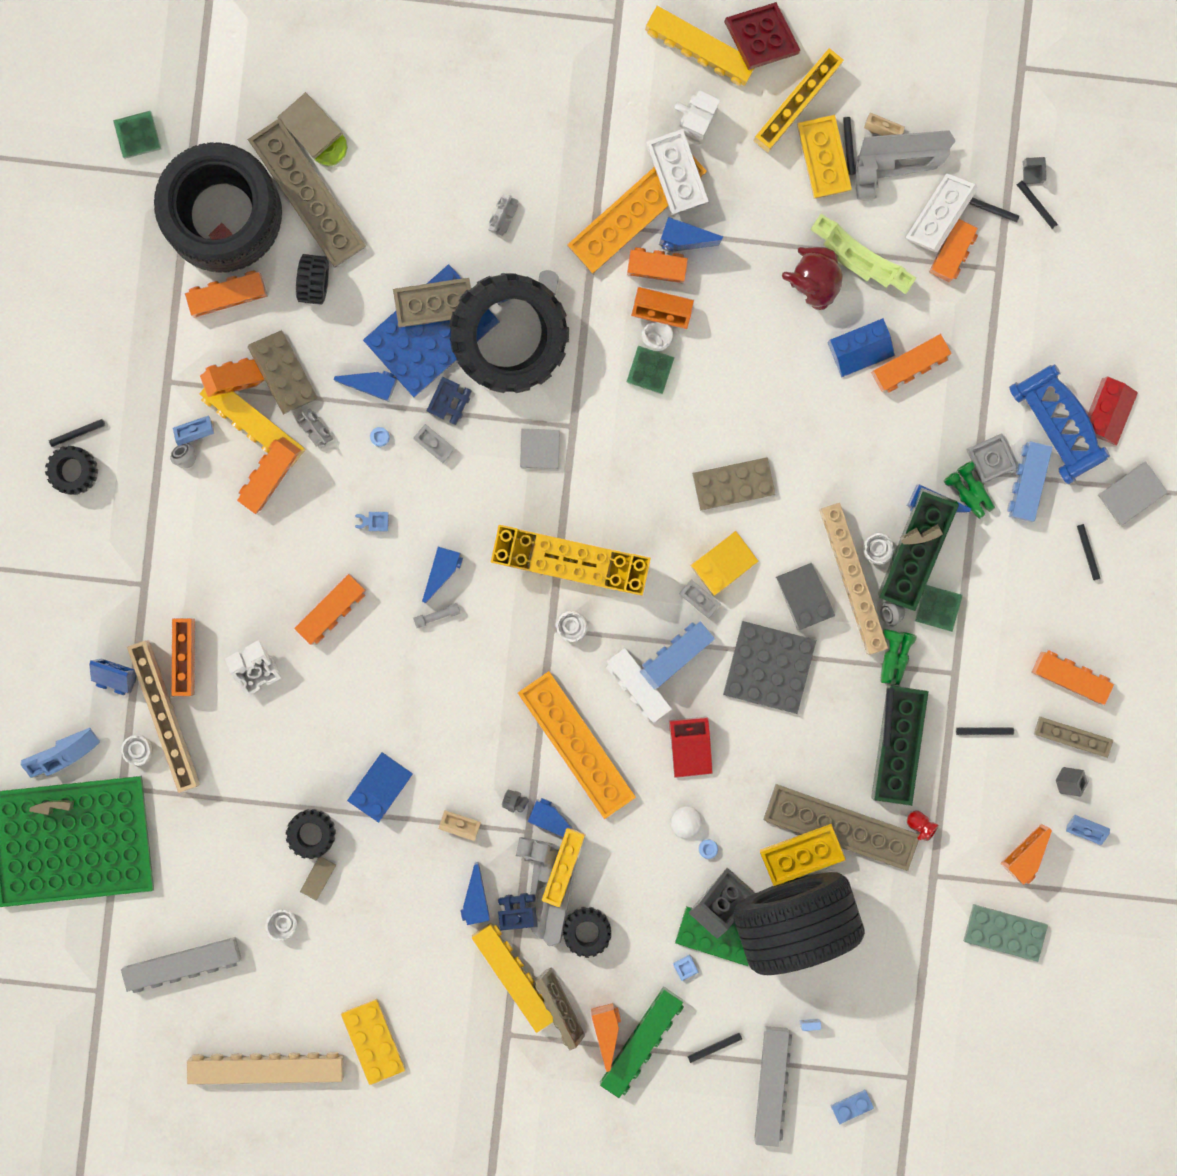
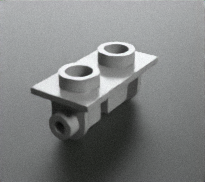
(498, 220)
(310, 421)

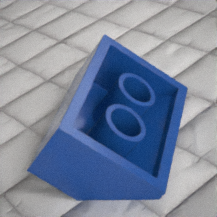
(861, 347)

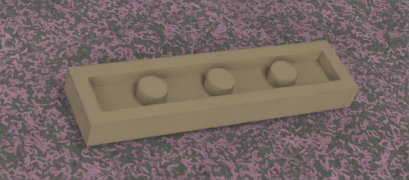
(1073, 737)

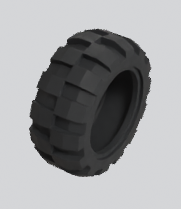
(546, 356)

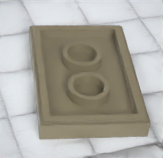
(310, 125)

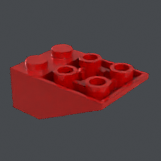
(690, 746)

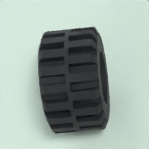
(312, 279)
(55, 466)
(298, 845)
(589, 948)

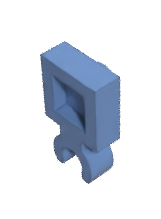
(376, 521)

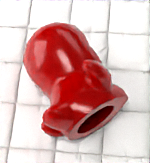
(918, 821)

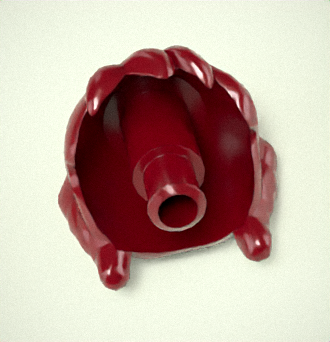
(816, 276)

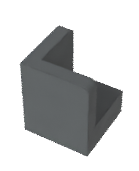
(1034, 170)
(1071, 781)

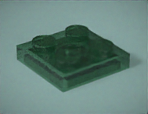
(137, 134)
(650, 370)
(938, 608)

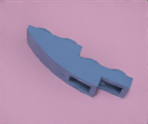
(62, 755)

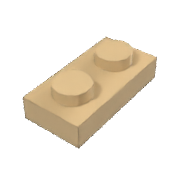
(882, 126)
(459, 825)

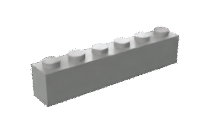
(181, 964)
(771, 1086)

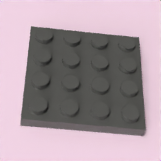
(769, 667)

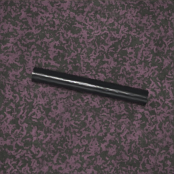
(849, 145)
(1037, 204)
(993, 209)
(77, 432)
(1088, 552)
(888, 716)
(985, 731)
(715, 1047)

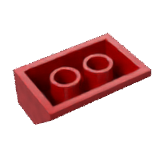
(1111, 409)

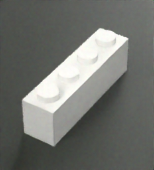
(642, 692)

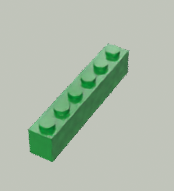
(641, 1042)

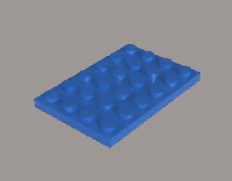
(420, 351)

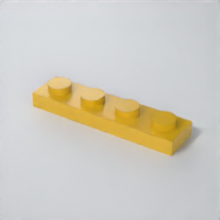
(563, 867)

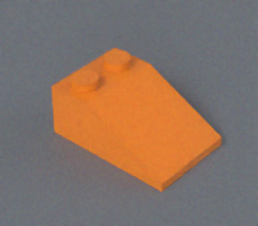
(1027, 857)
(606, 1026)

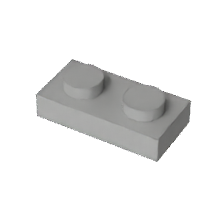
(433, 443)
(699, 598)

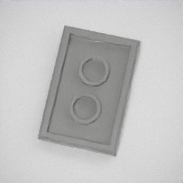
(1133, 493)

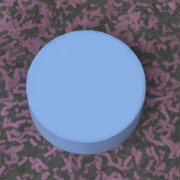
(379, 436)
(708, 849)

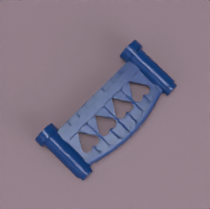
(1075, 461)

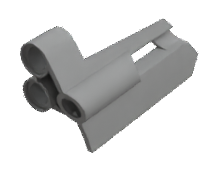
(881, 157)
(552, 918)

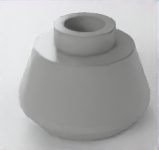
(183, 456)
(892, 613)

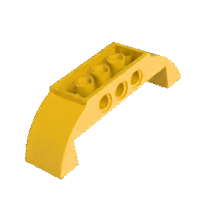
(570, 560)

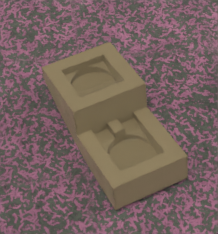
(915, 537)
(47, 807)
(317, 878)

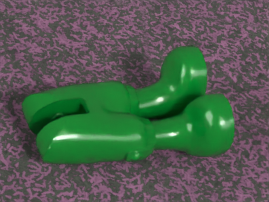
(975, 494)
(894, 662)

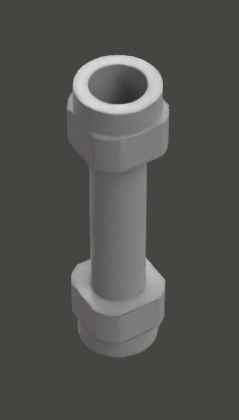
(421, 620)

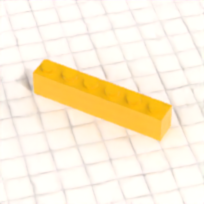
(698, 44)
(798, 100)
(248, 419)
(513, 976)

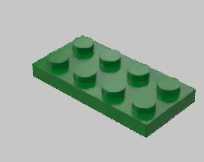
(695, 936)

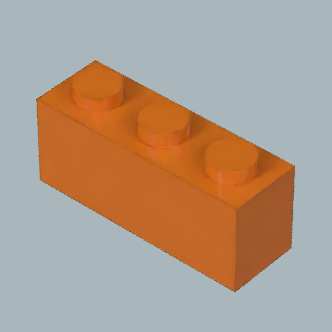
(954, 251)
(657, 265)
(662, 307)
(231, 377)

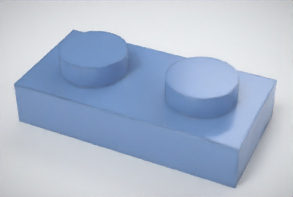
(193, 430)
(1088, 829)
(852, 1106)

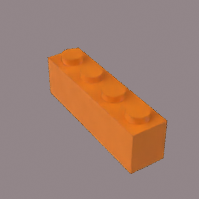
(225, 294)
(910, 363)
(268, 475)
(330, 609)
(183, 656)
(1073, 678)

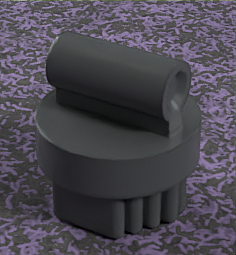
(513, 801)

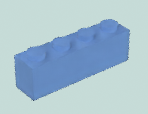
(1030, 481)
(676, 655)

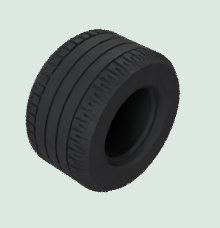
(192, 174)
(799, 923)

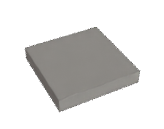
(539, 448)
(992, 458)

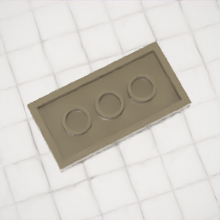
(428, 301)
(282, 372)
(733, 483)
(560, 1008)

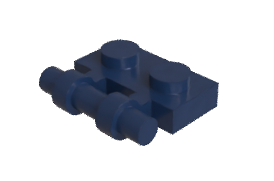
(443, 399)
(518, 918)

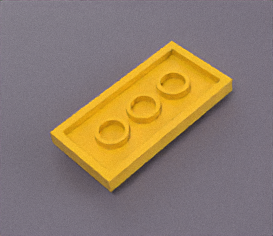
(824, 156)
(802, 854)
(373, 1041)

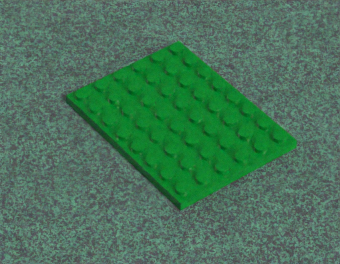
(76, 852)

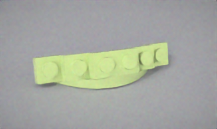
(859, 258)

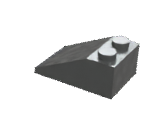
(805, 596)
(718, 903)

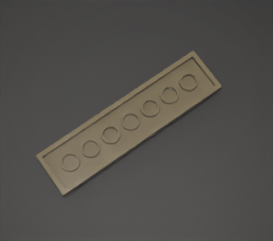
(306, 193)
(854, 830)

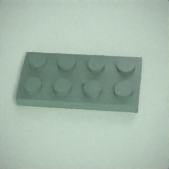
(1005, 932)

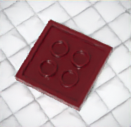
(762, 36)

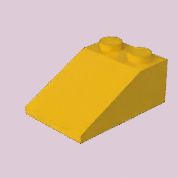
(724, 563)

